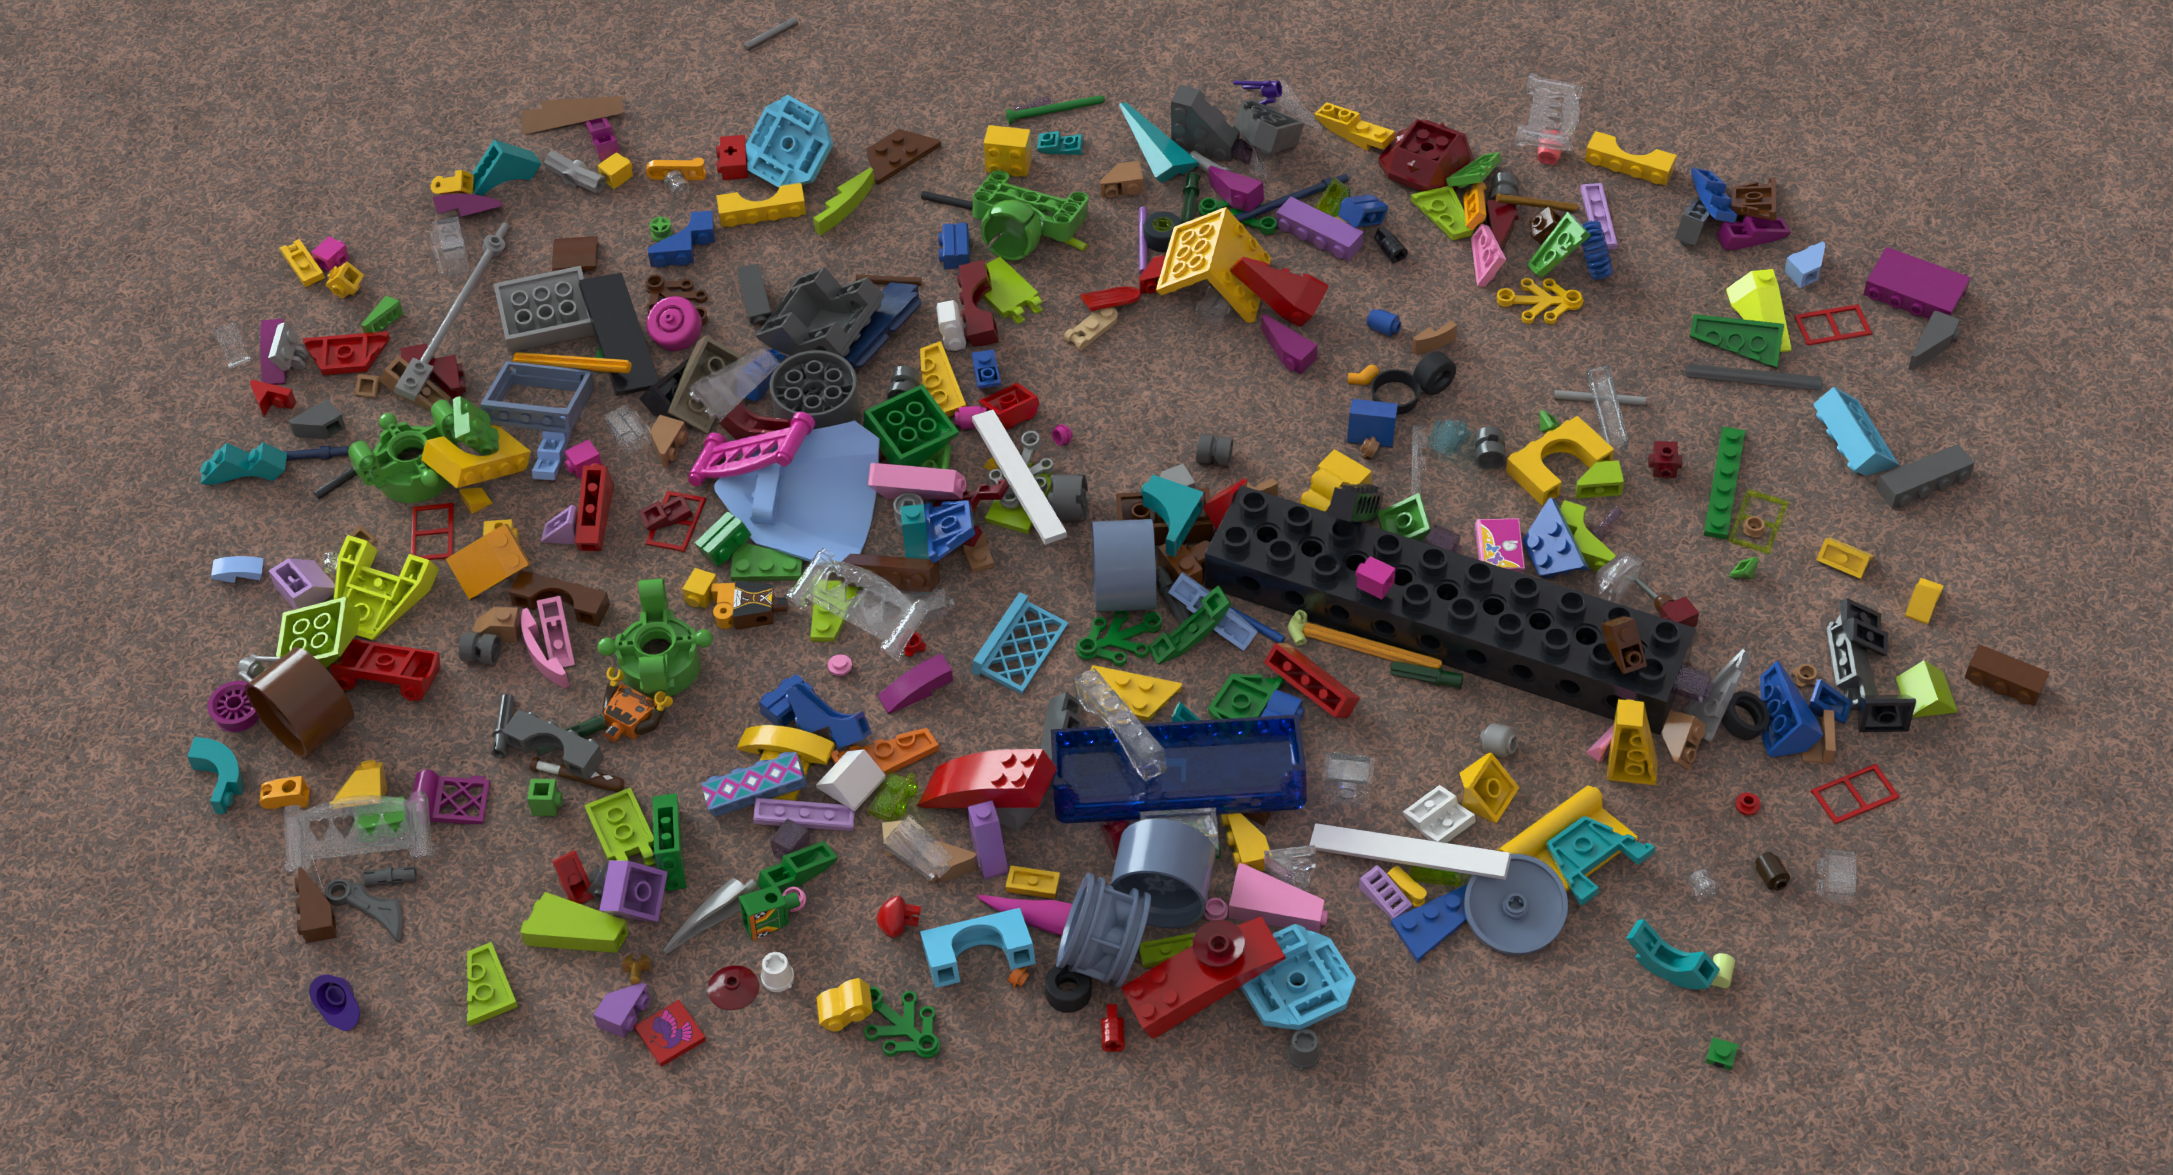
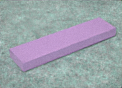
(1597, 209)
(806, 814)

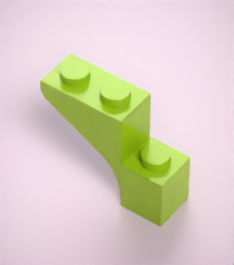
(1592, 549)

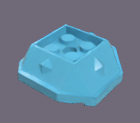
(770, 142)
(1310, 962)

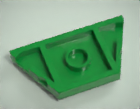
(1244, 696)

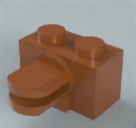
(1186, 560)

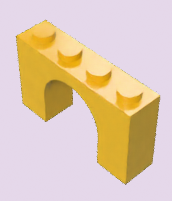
(1571, 437)
(468, 469)

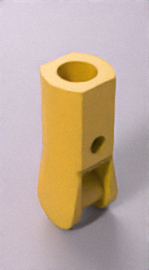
(1411, 889)

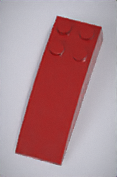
(1003, 776)
(1186, 985)

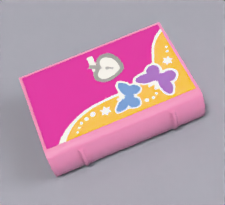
(1500, 543)

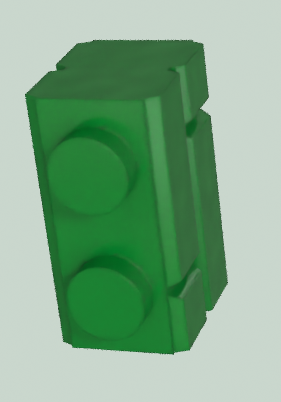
(723, 539)

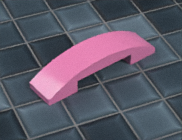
(550, 669)

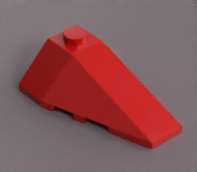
(1286, 293)

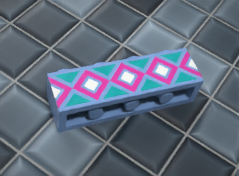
(762, 780)

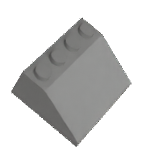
(543, 309)

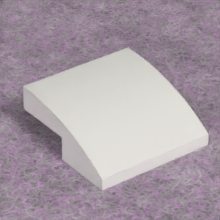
(1439, 815)

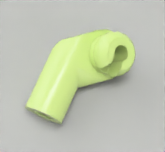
(1296, 627)

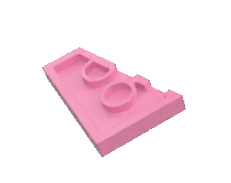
(1486, 255)

